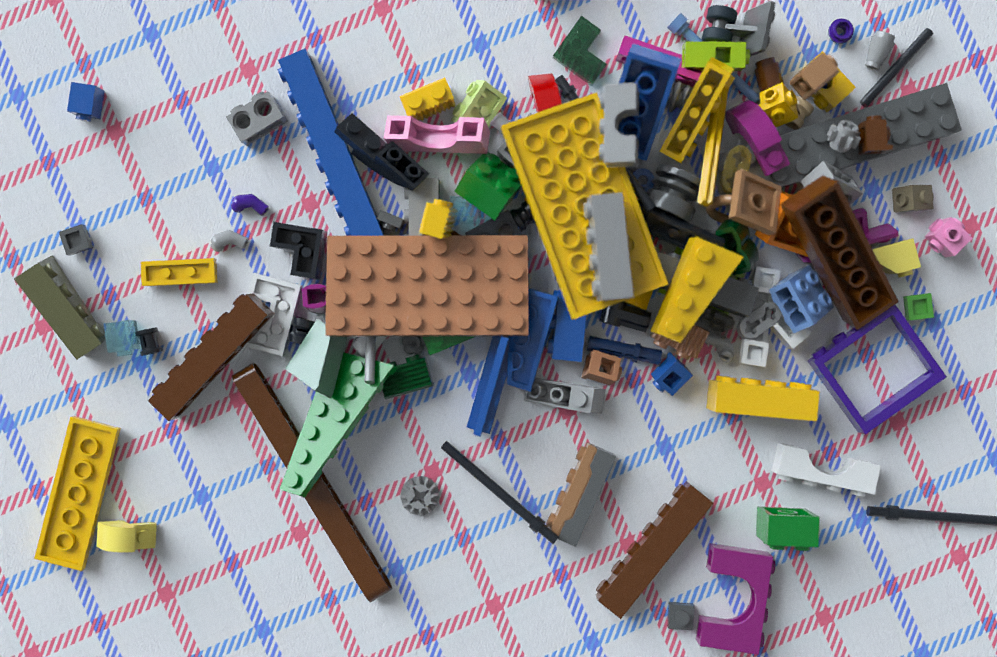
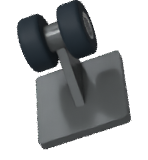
(753, 31)

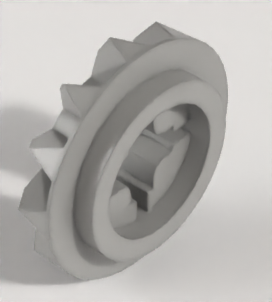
(421, 484)

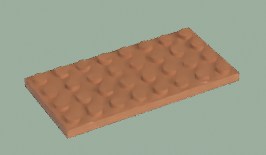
(427, 286)

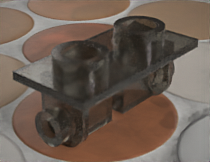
(715, 322)

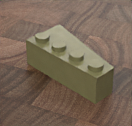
(61, 306)

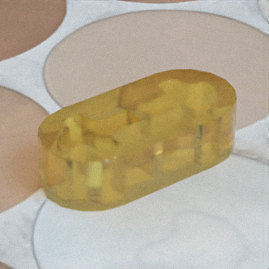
(729, 166)

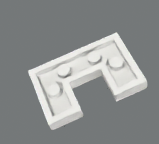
(284, 302)

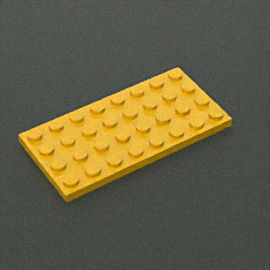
(558, 172)

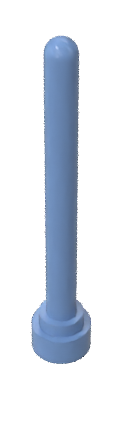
(680, 26)

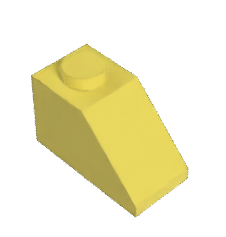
(898, 258)

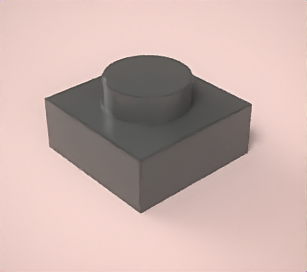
(390, 221)
(75, 240)
(680, 616)

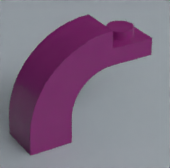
(759, 133)

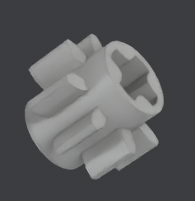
(843, 136)

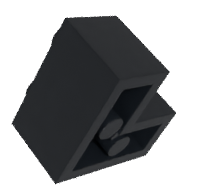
(307, 247)

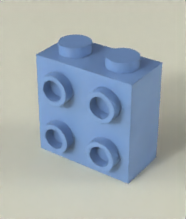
(801, 299)

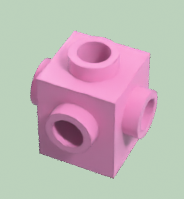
(947, 236)

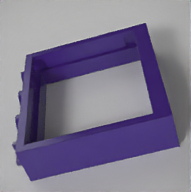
(897, 401)

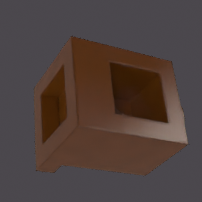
(874, 136)

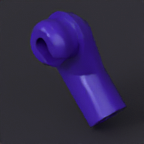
(244, 201)

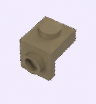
(912, 198)

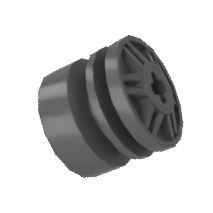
(675, 190)

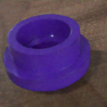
(846, 26)

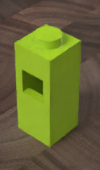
(697, 54)

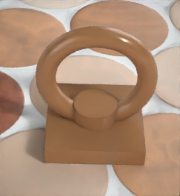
(752, 203)

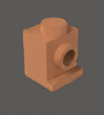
(609, 363)

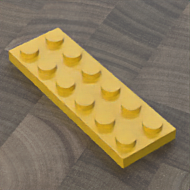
(77, 493)

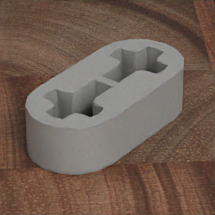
(761, 325)

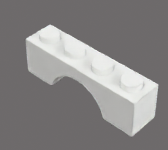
(854, 474)

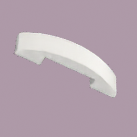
(755, 350)

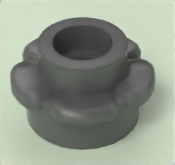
(409, 348)

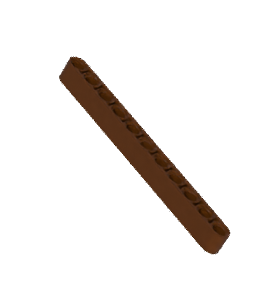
(322, 496)

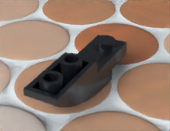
(379, 156)

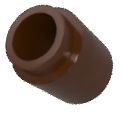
(768, 73)

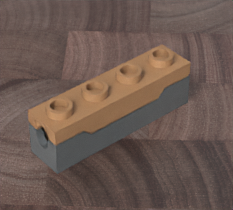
(581, 493)

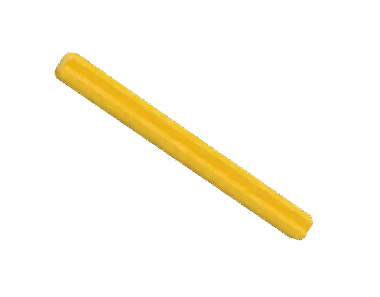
(712, 153)

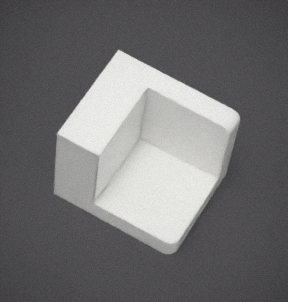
(786, 336)

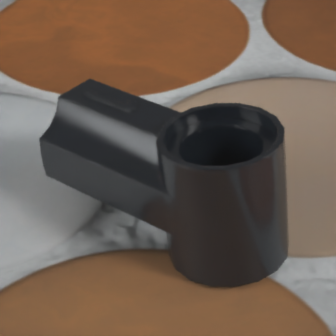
(627, 316)

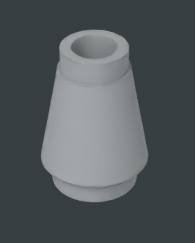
(879, 49)

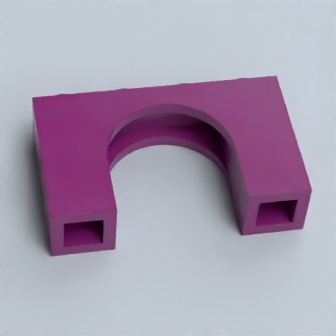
(744, 631)

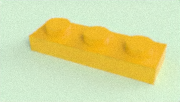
(179, 272)

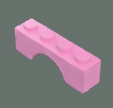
(464, 136)

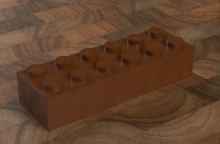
(839, 251)

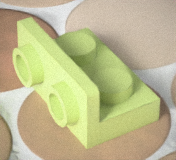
(480, 102)

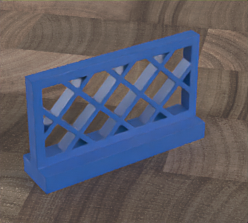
(490, 386)

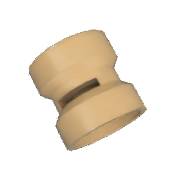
(804, 110)

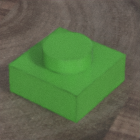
(918, 306)

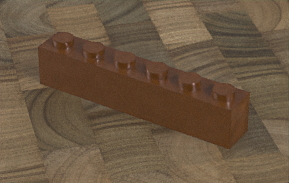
(211, 356)
(653, 549)

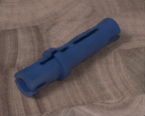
(629, 351)

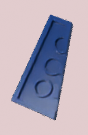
(526, 351)

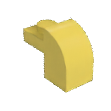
(125, 537)

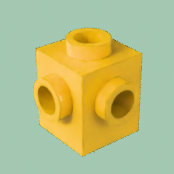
(779, 104)

